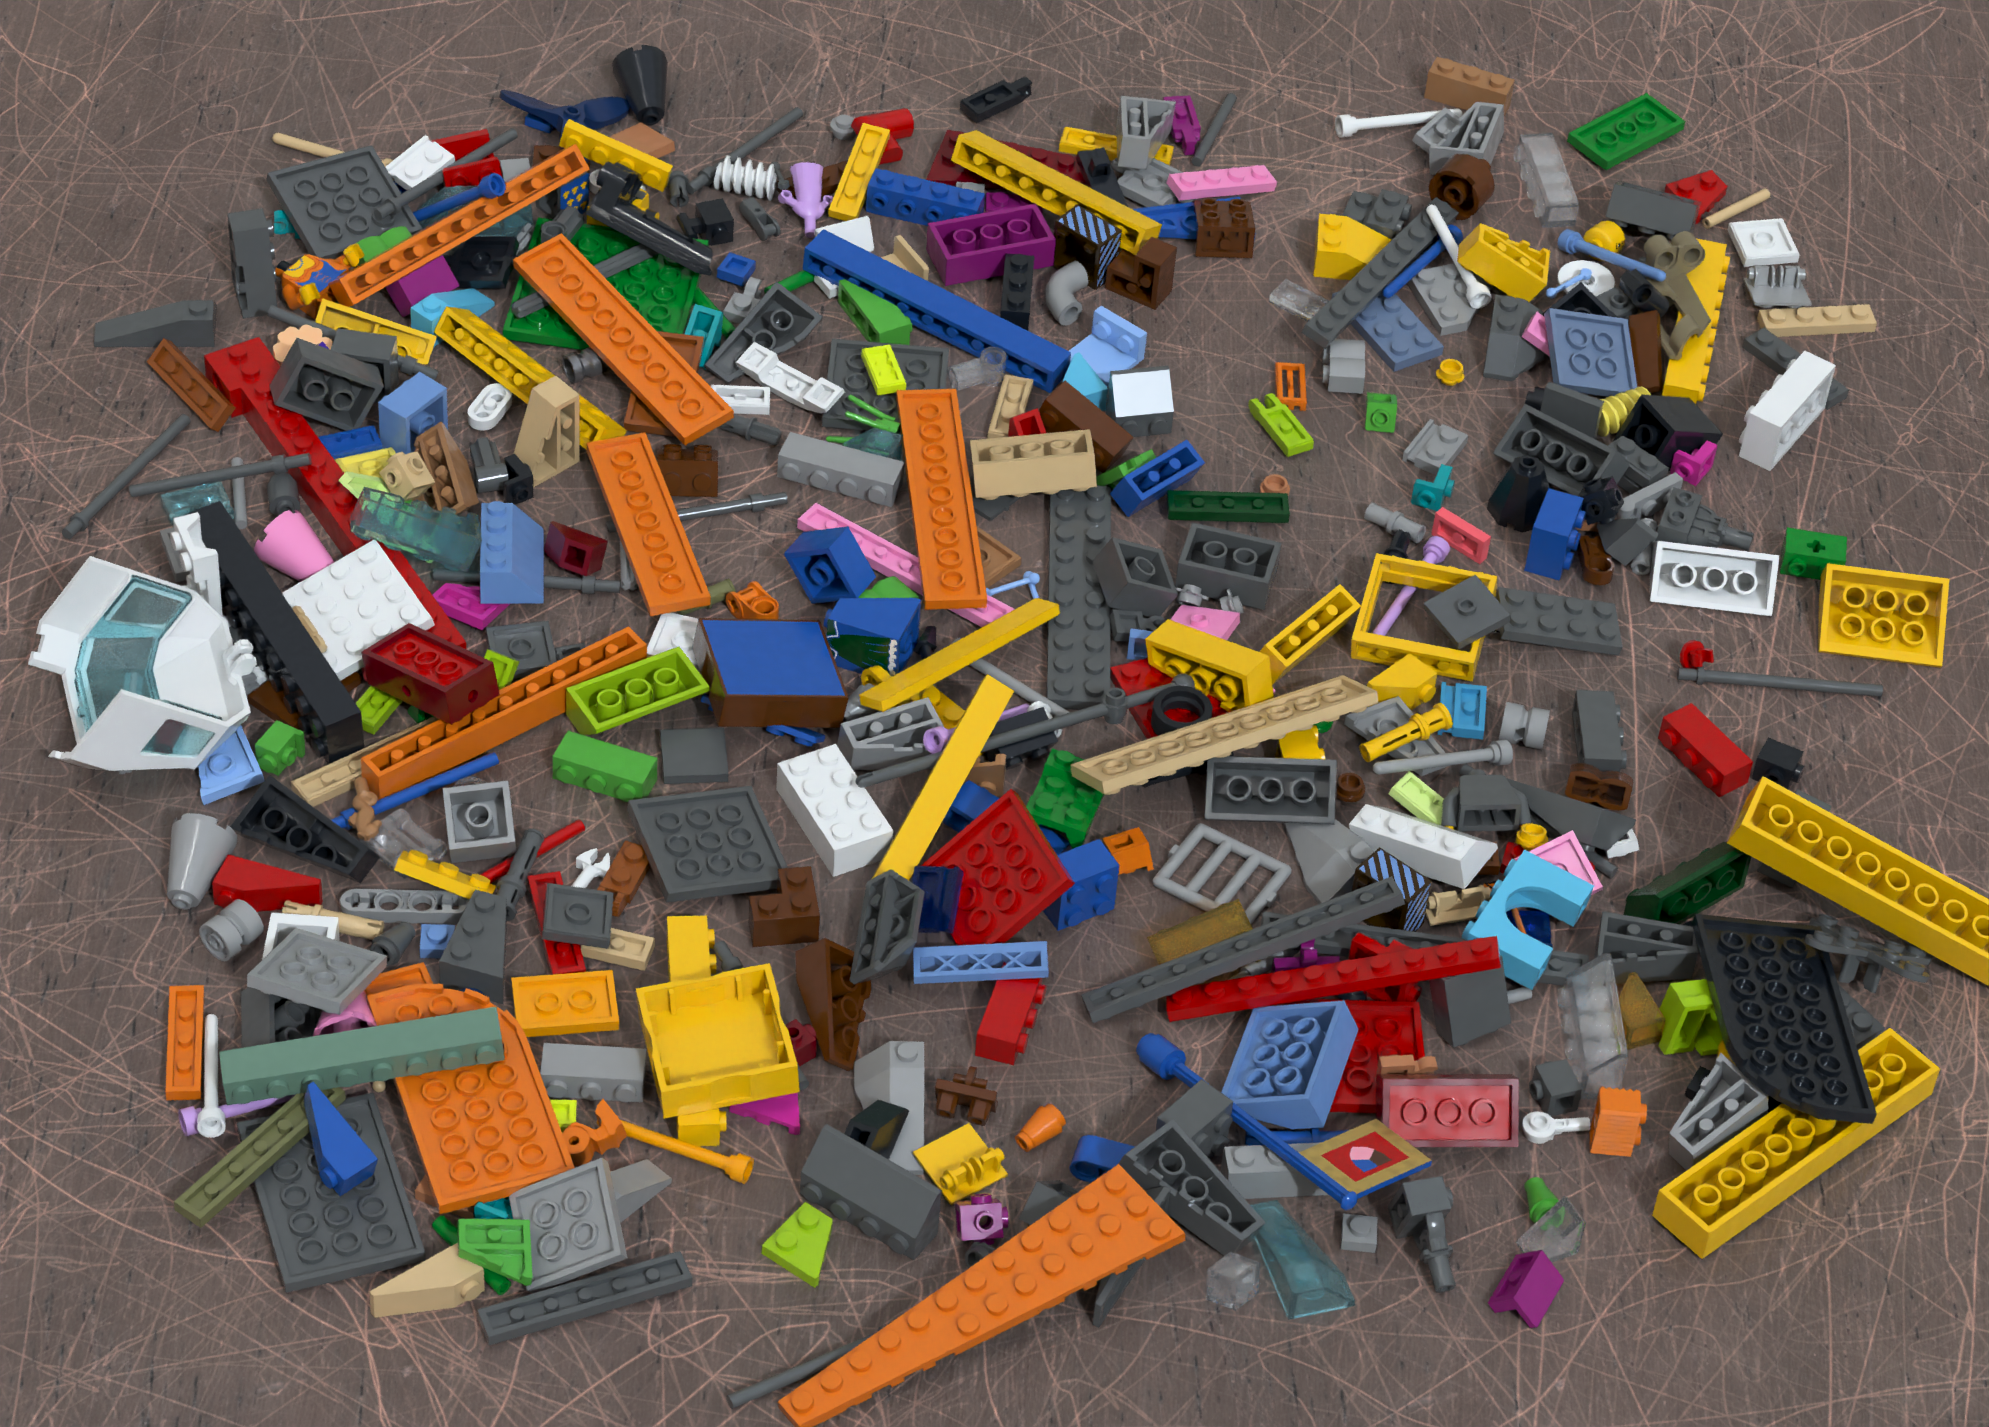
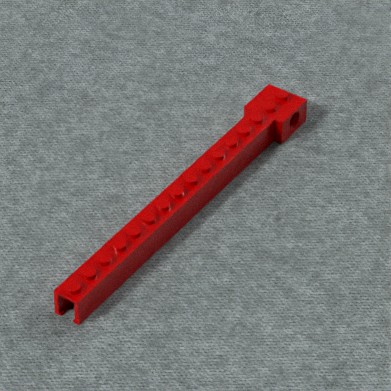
(244, 378)

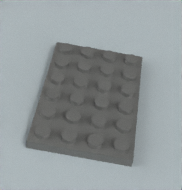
(329, 1235)

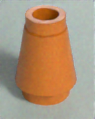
(1041, 1127)

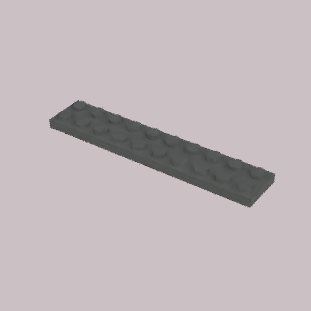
(1081, 632)

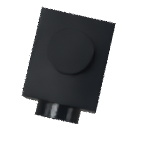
(520, 481)

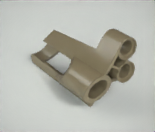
(1677, 260)

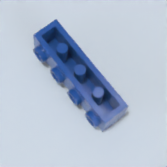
(926, 199)

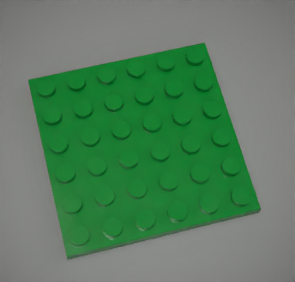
(655, 288)

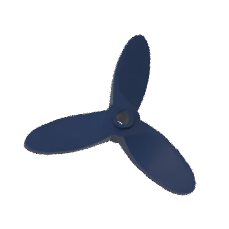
(589, 113)

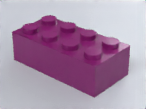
(977, 244)

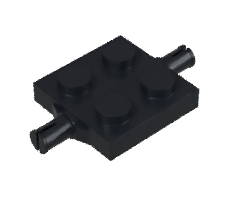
(483, 261)

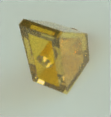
(1640, 1015)

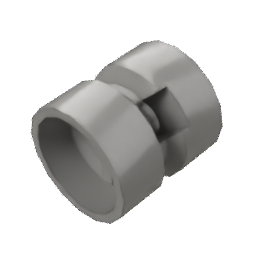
(1524, 725)
(234, 926)

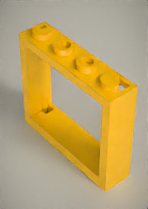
(1388, 649)

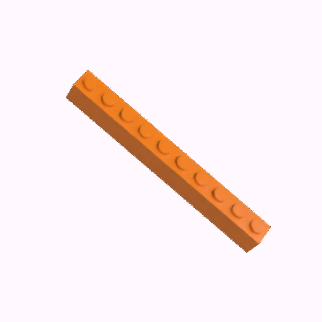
(457, 227)
(511, 713)

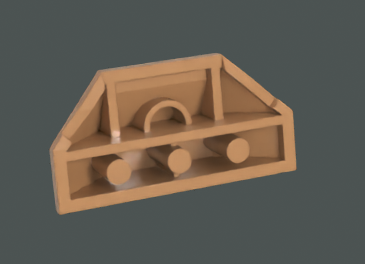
(449, 470)

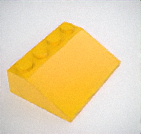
(1882, 615)

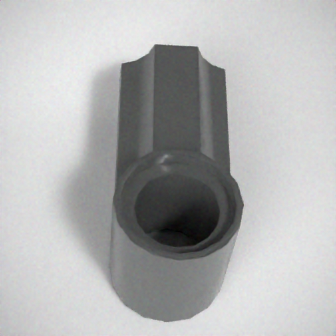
(567, 222)
(488, 469)

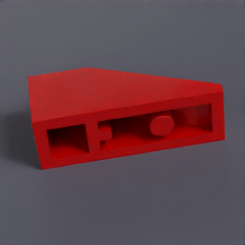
(263, 885)

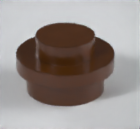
(1350, 787)

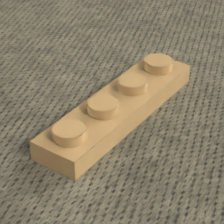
(1818, 320)

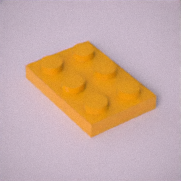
(565, 1003)

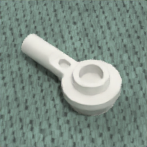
(1541, 1127)

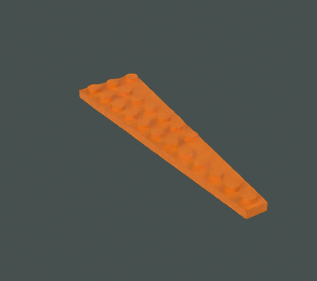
(1057, 1255)

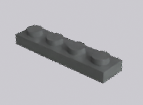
(1778, 355)

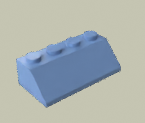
(510, 556)

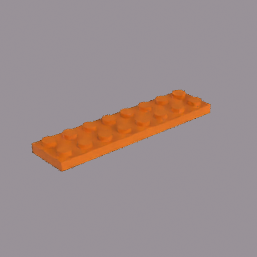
(648, 524)

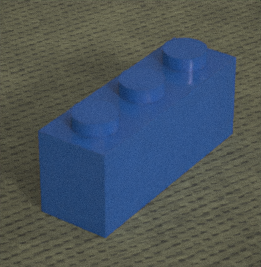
(1156, 477)

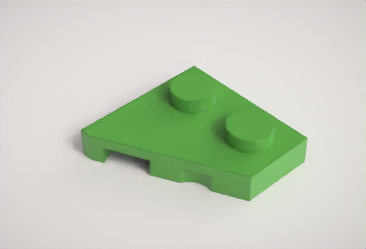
(497, 1246)

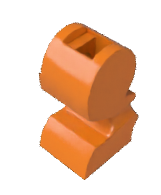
(584, 1141)

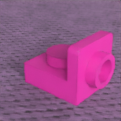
(1694, 466)

